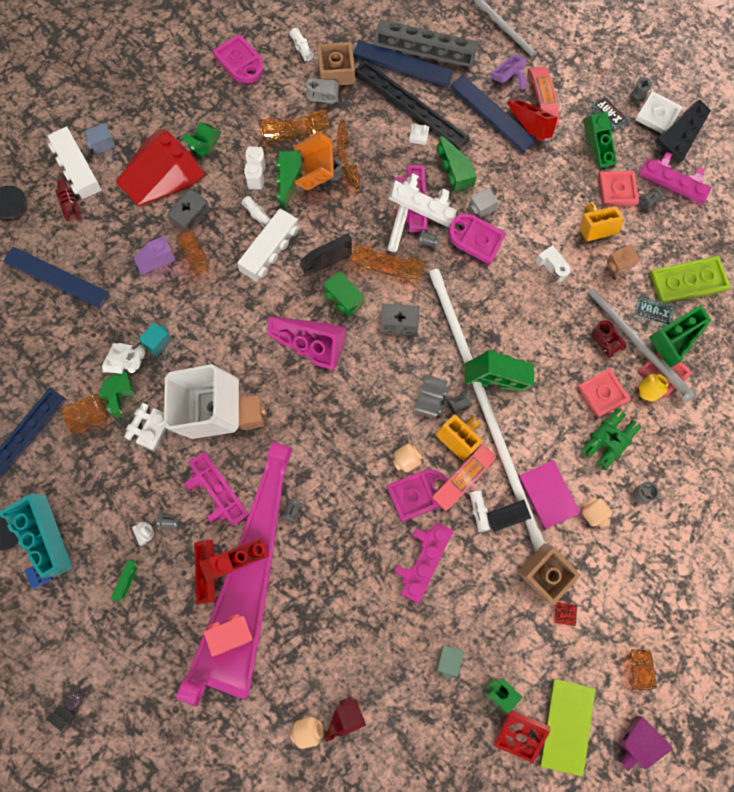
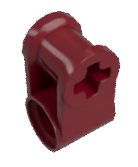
(608, 340)

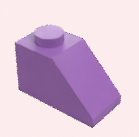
(154, 255)

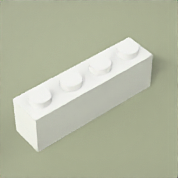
(74, 163)
(268, 245)

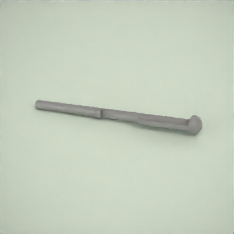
(506, 27)
(662, 366)

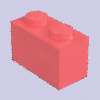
(228, 635)

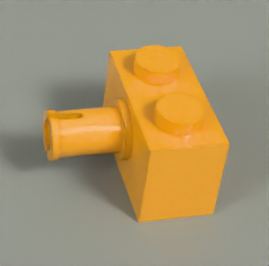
(600, 223)
(460, 436)

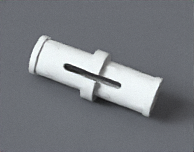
(301, 44)
(256, 211)
(479, 511)

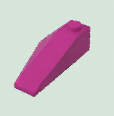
(312, 339)

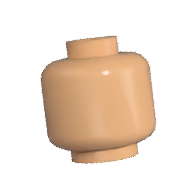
(407, 458)
(597, 512)
(306, 733)

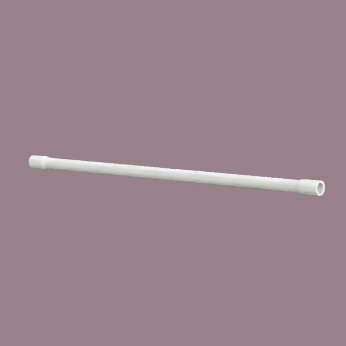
(438, 283)

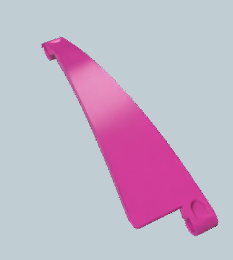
(242, 594)

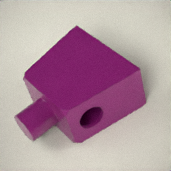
(642, 745)

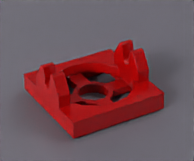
(529, 754)

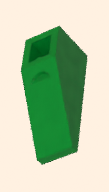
(600, 139)
(459, 167)
(290, 170)

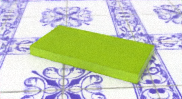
(690, 280)
(569, 725)

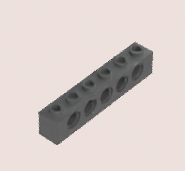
(426, 43)

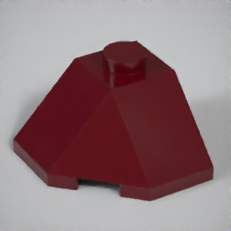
(345, 719)

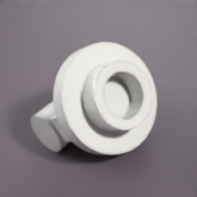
(143, 533)

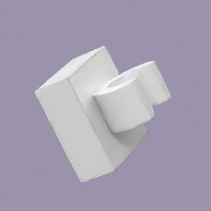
(419, 134)

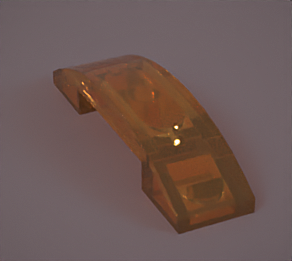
(294, 127)
(349, 172)
(387, 264)

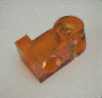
(642, 670)

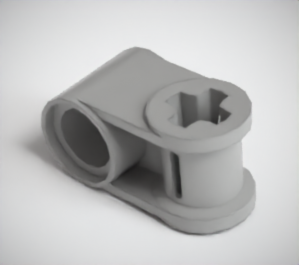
(324, 90)

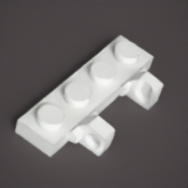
(409, 197)

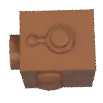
(622, 260)
(251, 412)

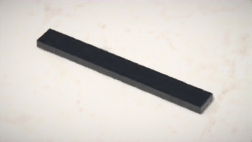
(411, 104)

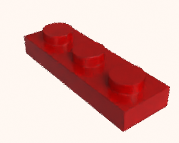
(204, 589)

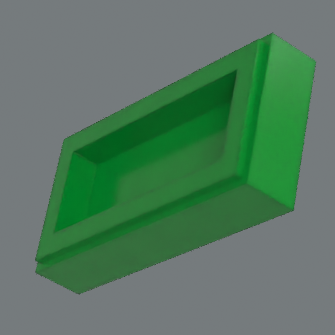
(125, 581)

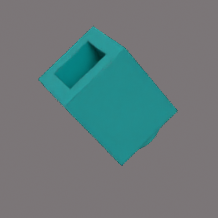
(155, 338)

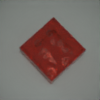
(565, 614)

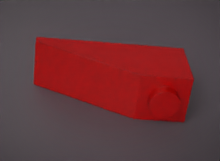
(535, 120)

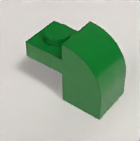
(203, 138)
(114, 389)

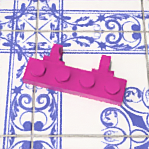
(688, 186)
(415, 221)
(226, 502)
(419, 576)

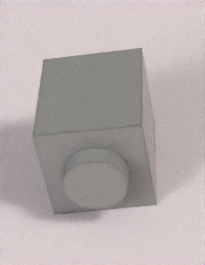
(483, 203)

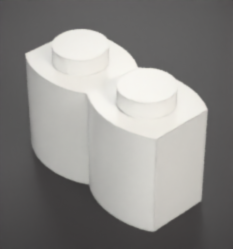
(254, 167)

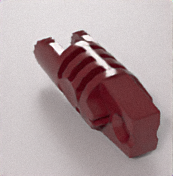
(67, 200)

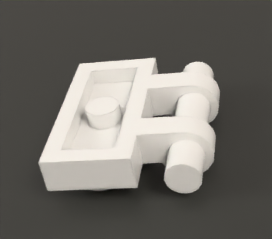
(119, 357)
(152, 431)

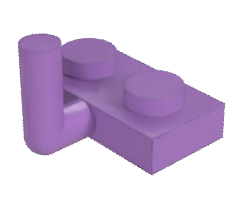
(509, 68)

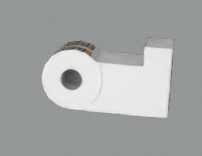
(554, 263)

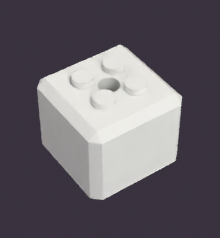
(190, 398)

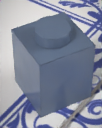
(99, 139)

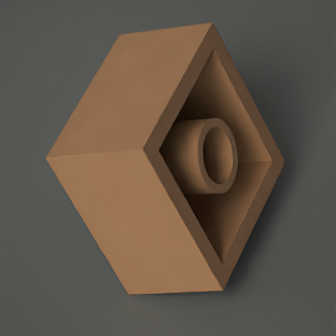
(336, 62)
(549, 573)

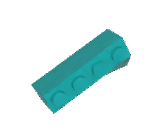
(38, 534)

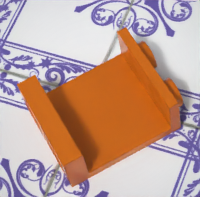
(317, 160)

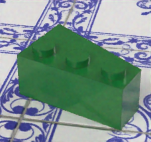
(678, 337)
(499, 370)

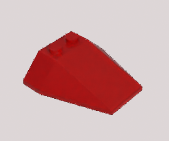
(159, 169)

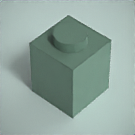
(449, 662)

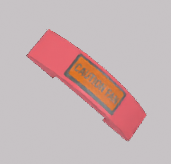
(544, 90)
(464, 477)

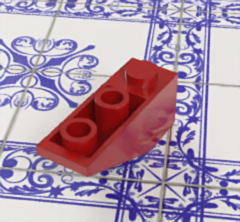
(233, 559)

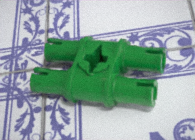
(609, 429)

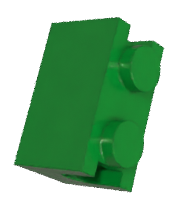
(343, 294)
(501, 694)

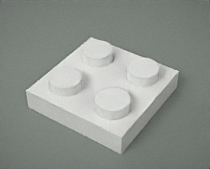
(658, 112)

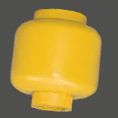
(653, 387)

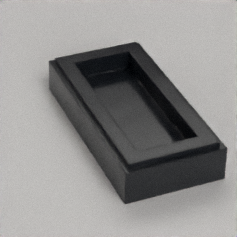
(509, 515)

